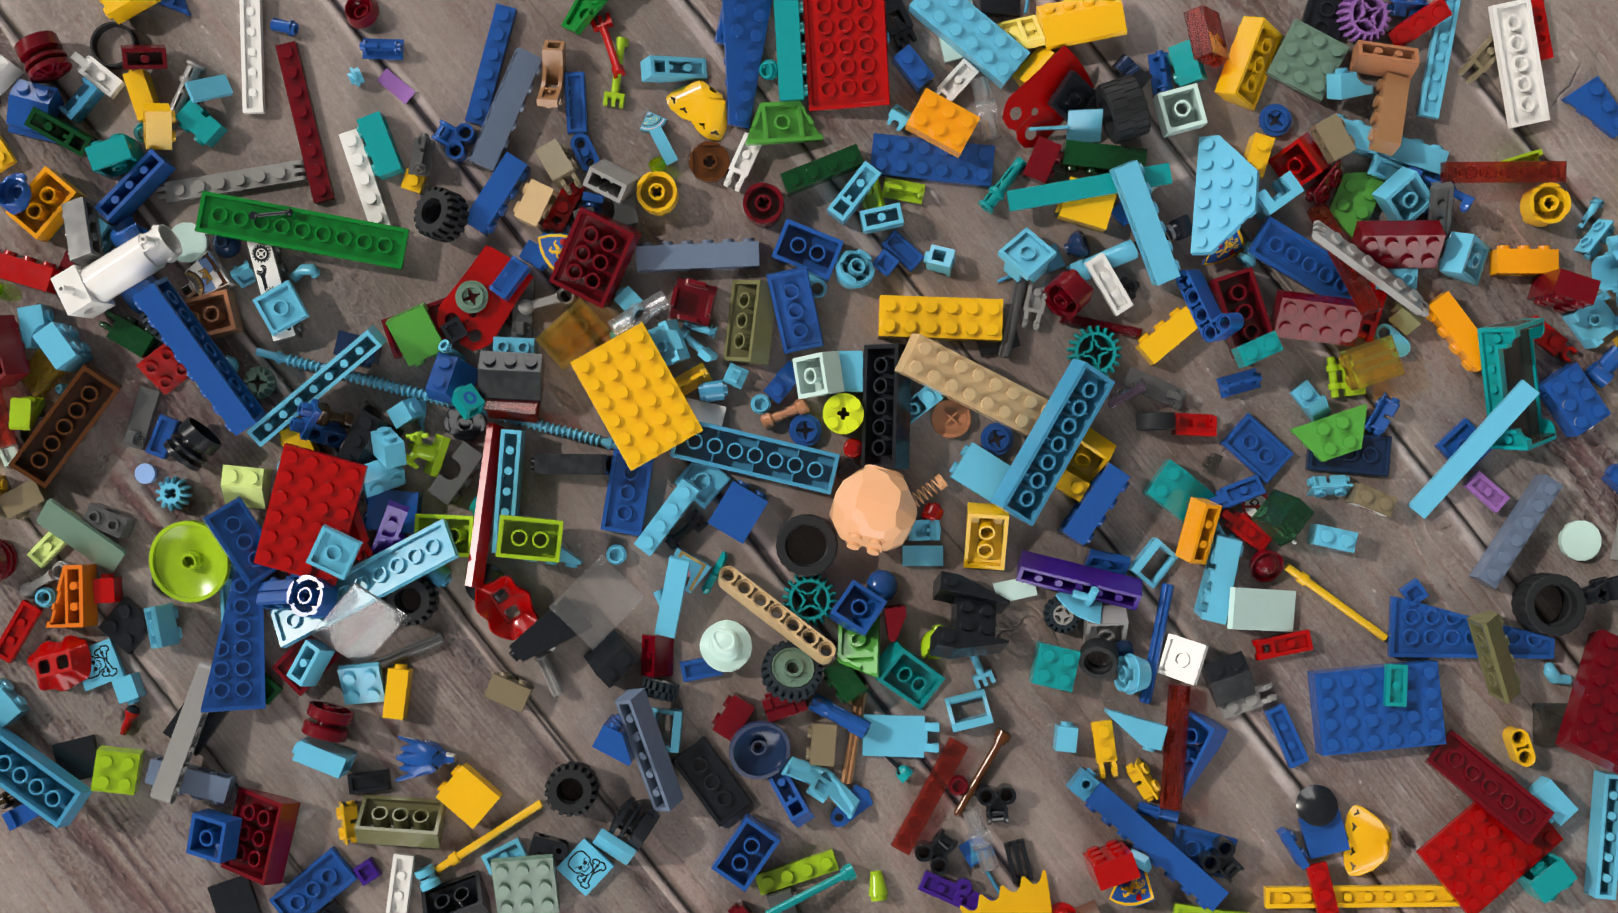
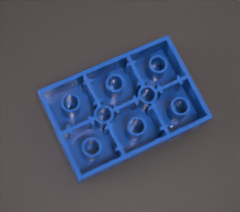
(1352, 716)

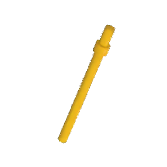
(1304, 579)
(455, 857)

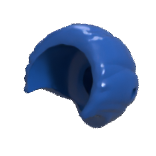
(125, 230)

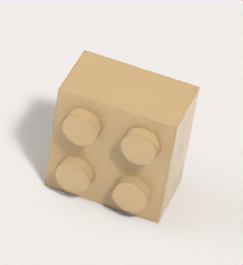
(535, 204)

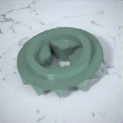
(463, 293)
(266, 375)

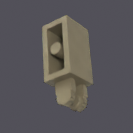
(558, 166)

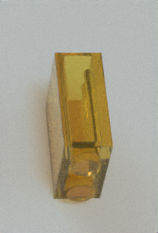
(1370, 363)

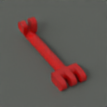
(603, 27)

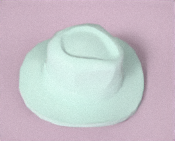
(726, 646)

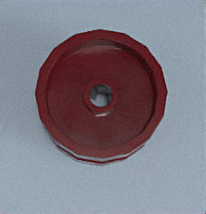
(327, 721)

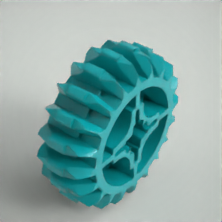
(1093, 344)
(821, 585)

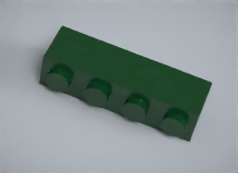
(1098, 157)
(821, 170)

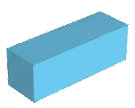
(663, 145)

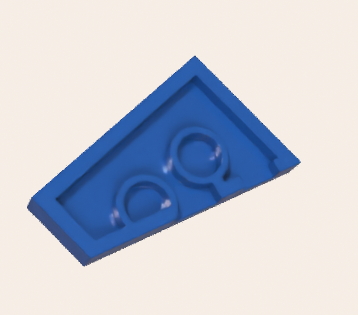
(1597, 105)

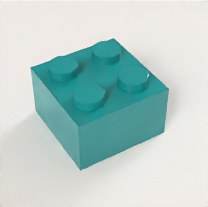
(114, 155)
(1054, 666)
(1547, 878)

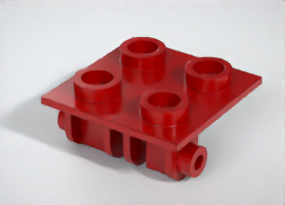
(163, 369)

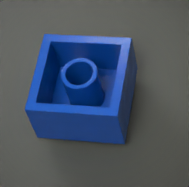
(214, 835)

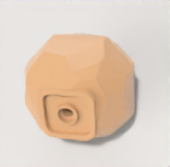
(873, 510)

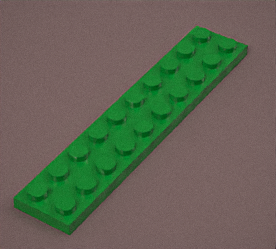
(303, 231)

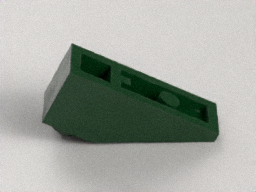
(59, 131)

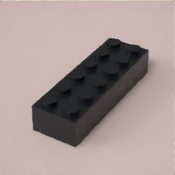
(885, 408)

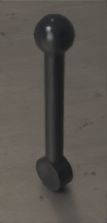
(254, 216)

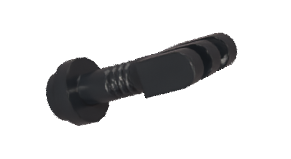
(672, 541)

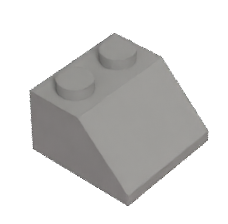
(1112, 625)

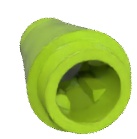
(877, 886)

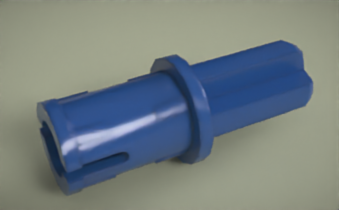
(1157, 812)

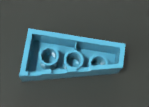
(1217, 578)

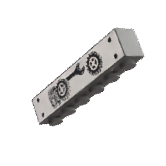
(269, 273)

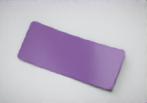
(396, 86)

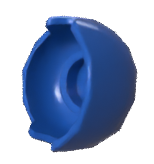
(883, 584)

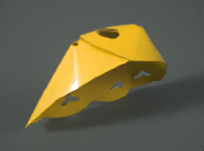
(701, 107)
(1367, 840)

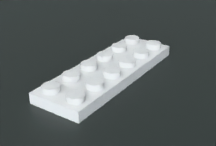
(1519, 63)

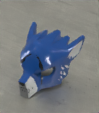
(422, 757)

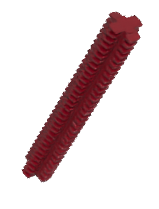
(1112, 327)

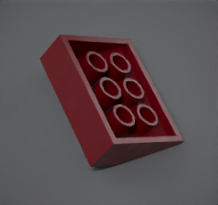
(595, 257)
(264, 835)

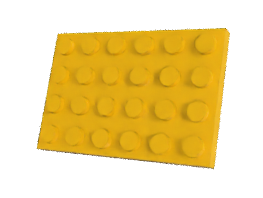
(636, 396)

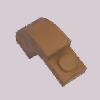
(553, 72)

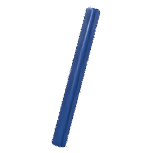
(1157, 638)

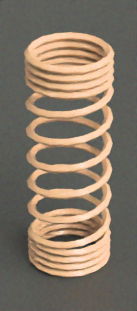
(941, 484)

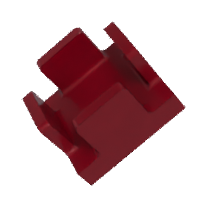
(692, 301)

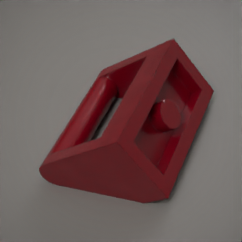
(894, 620)

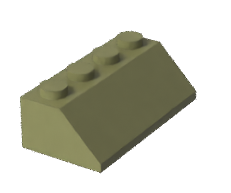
(749, 323)
(1494, 655)
(400, 821)

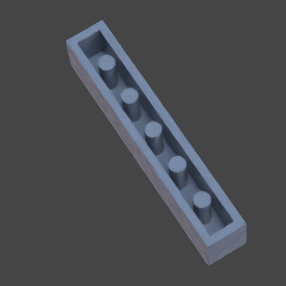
(504, 109)
(697, 257)
(1516, 531)
(649, 749)

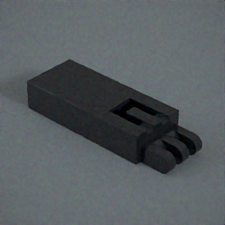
(903, 23)

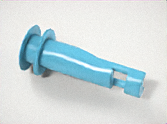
(1595, 204)
(702, 329)
(445, 347)
(421, 419)

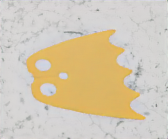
(1027, 899)

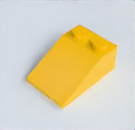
(985, 536)

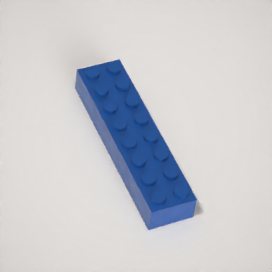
(199, 355)

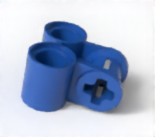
(452, 138)

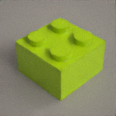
(117, 770)

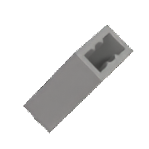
(611, 180)

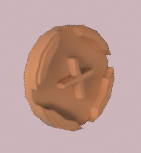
(950, 418)

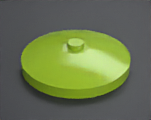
(188, 562)

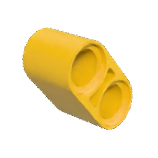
(1516, 747)

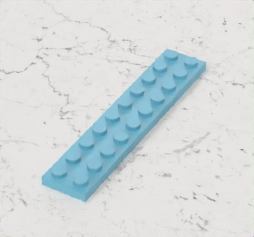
(379, 575)

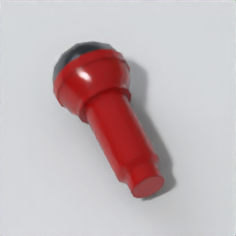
(131, 713)

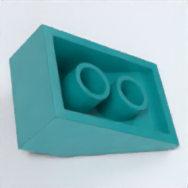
(1173, 488)
(908, 675)

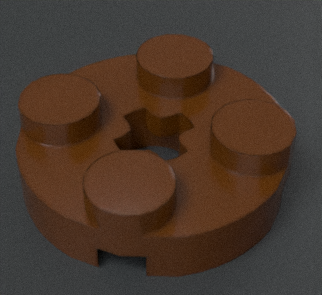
(702, 171)

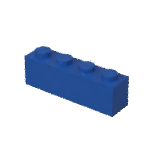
(135, 187)
(497, 194)

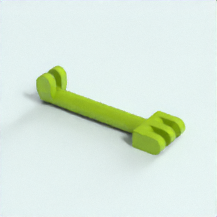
(621, 43)

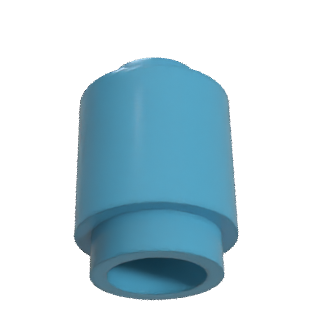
(713, 391)
(440, 576)

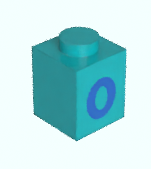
(467, 401)

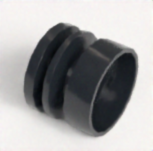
(193, 444)
(634, 823)

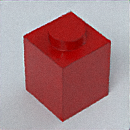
(107, 589)

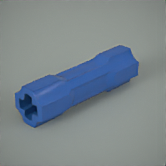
(844, 718)

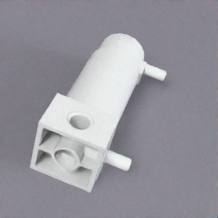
(91, 288)

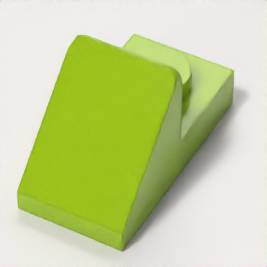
(25, 412)

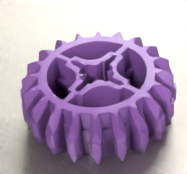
(1370, 26)

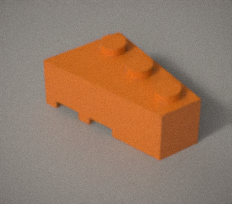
(75, 598)

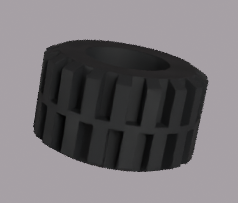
(441, 214)
(428, 601)
(562, 803)

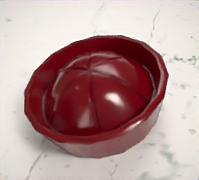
(364, 18)
(1266, 565)

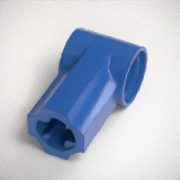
(1602, 370)

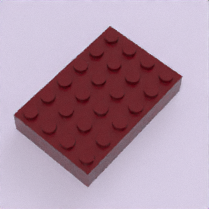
(1592, 709)

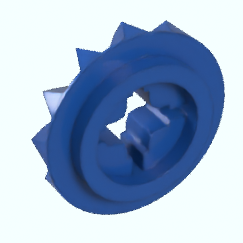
(1284, 120)
(798, 422)
(1000, 430)

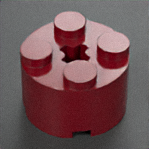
(768, 194)
(1068, 294)

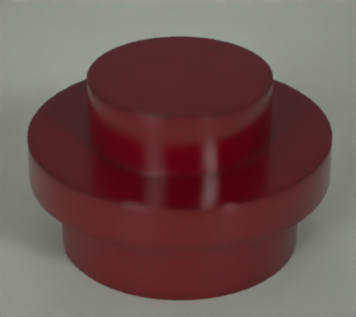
(958, 785)

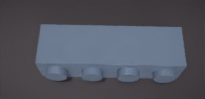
(199, 782)

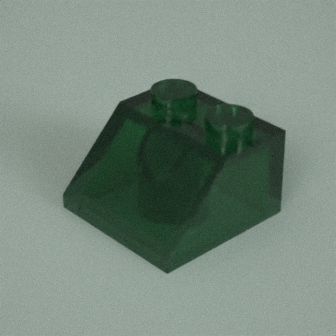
(1282, 516)

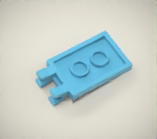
(898, 736)

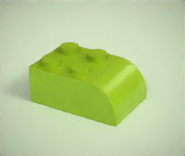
(460, 527)

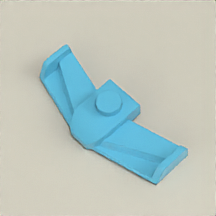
(822, 784)

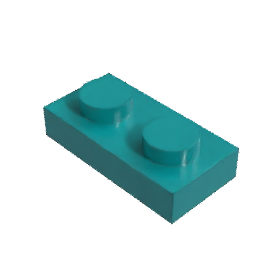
(1395, 685)

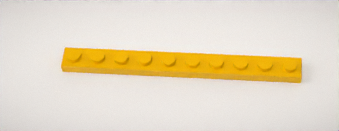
(1362, 896)

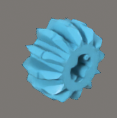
(166, 493)

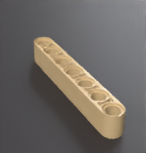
(779, 624)

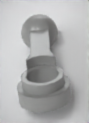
(527, 306)
(29, 589)

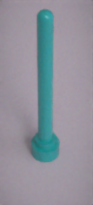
(846, 873)

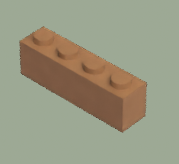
(1388, 113)

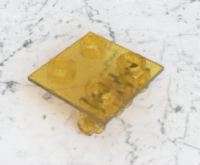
(41, 375)

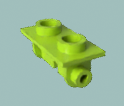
(903, 190)

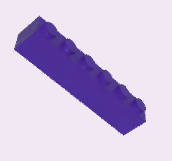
(1067, 576)

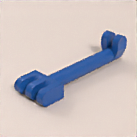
(1467, 200)

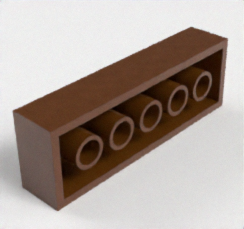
(65, 425)

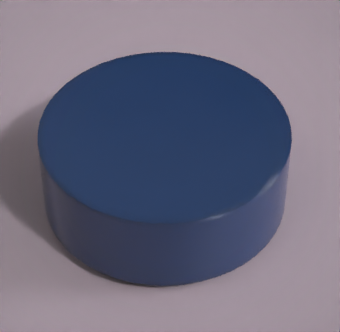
(1124, 647)

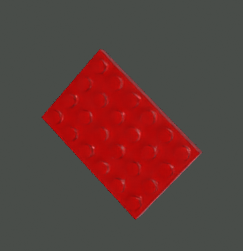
(846, 54)
(306, 495)
(1481, 857)

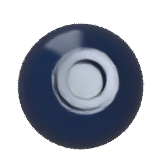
(1077, 244)
(226, 247)

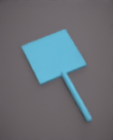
(1081, 126)

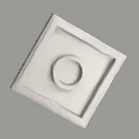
(1182, 659)

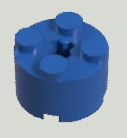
(311, 597)

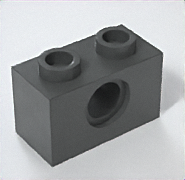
(109, 520)

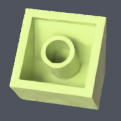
(247, 482)

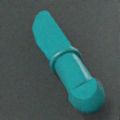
(715, 573)

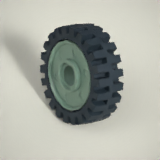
(786, 684)

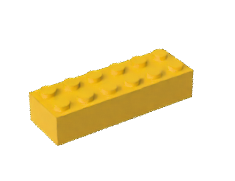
(940, 318)

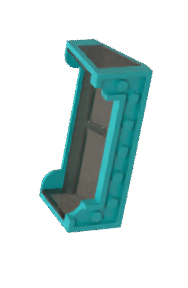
(1506, 358)

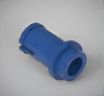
(284, 26)

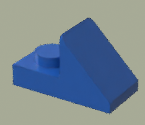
(782, 383)

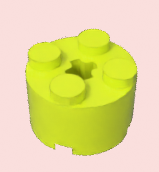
(853, 407)

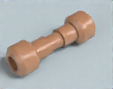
(769, 420)

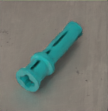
(997, 192)

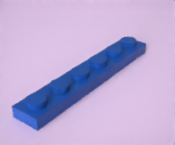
(491, 64)

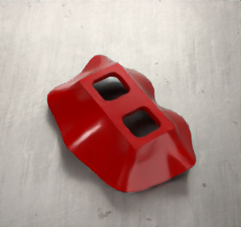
(494, 612)
(62, 679)

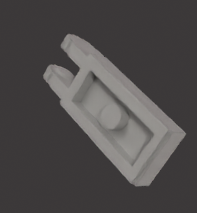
(1035, 300)
(1248, 703)

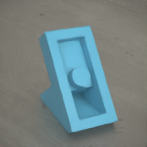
(1310, 401)

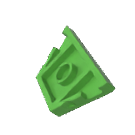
(782, 124)
(1354, 200)
(1333, 434)
(860, 651)

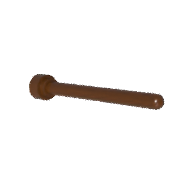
(1001, 738)

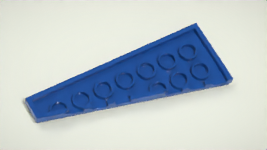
(743, 40)
(1441, 633)
(239, 656)

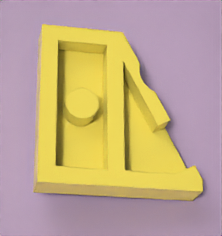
(1024, 31)

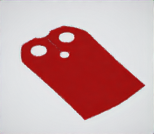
(1037, 93)
(490, 319)

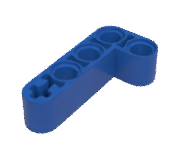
(1204, 309)

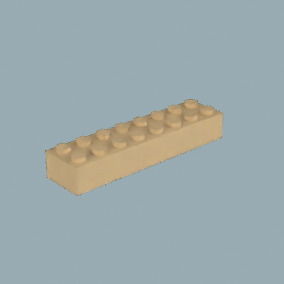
(970, 384)

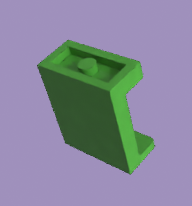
(415, 334)

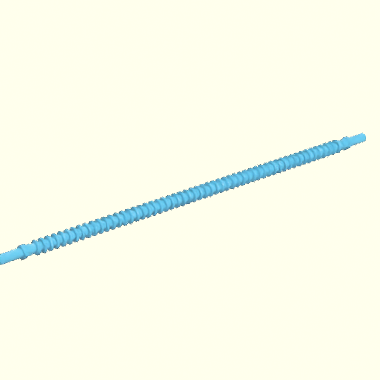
(279, 358)

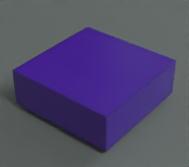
(367, 871)

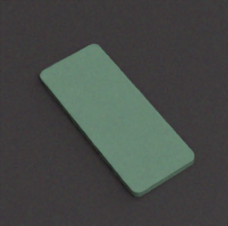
(81, 536)

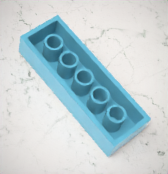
(972, 36)

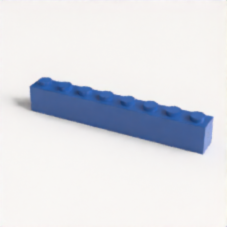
(1156, 846)

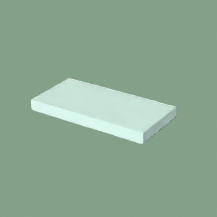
(1261, 609)

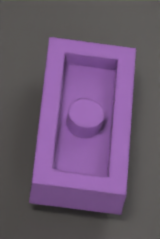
(1486, 491)

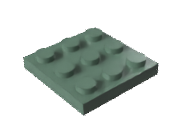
(1306, 59)
(525, 884)

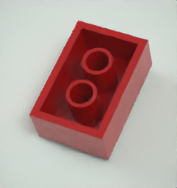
(1111, 864)

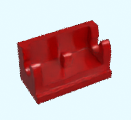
(1195, 425)

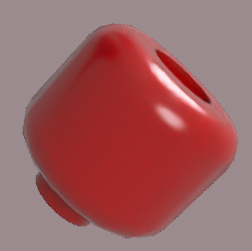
(852, 448)
(932, 512)

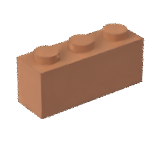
(1380, 58)

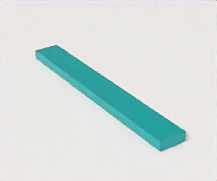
(1079, 189)

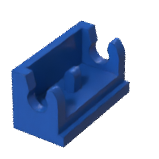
(510, 278)

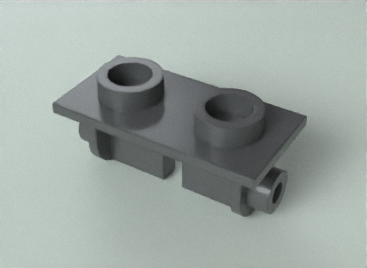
(422, 156)

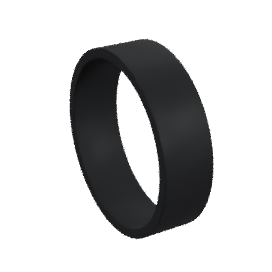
(95, 38)

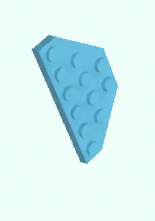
(1223, 194)

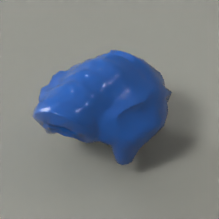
(15, 193)

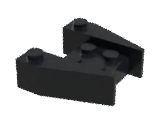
(971, 618)

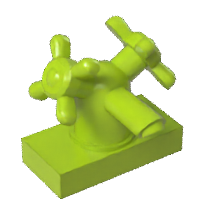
(433, 454)

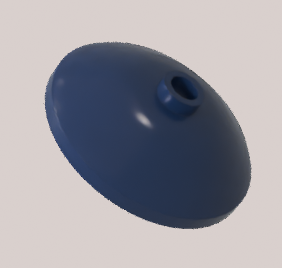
(760, 760)

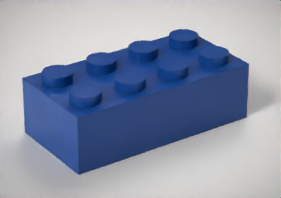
(1095, 503)

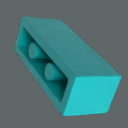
(380, 145)

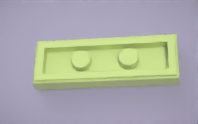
(47, 549)

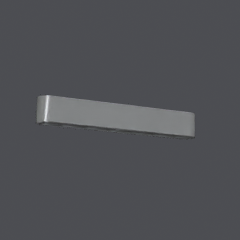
(183, 739)

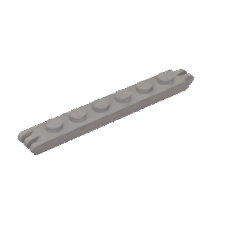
(232, 181)
(1369, 269)

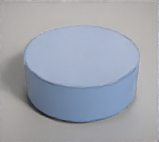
(146, 473)

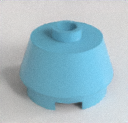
(854, 269)
(1132, 674)

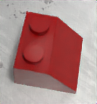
(1300, 158)

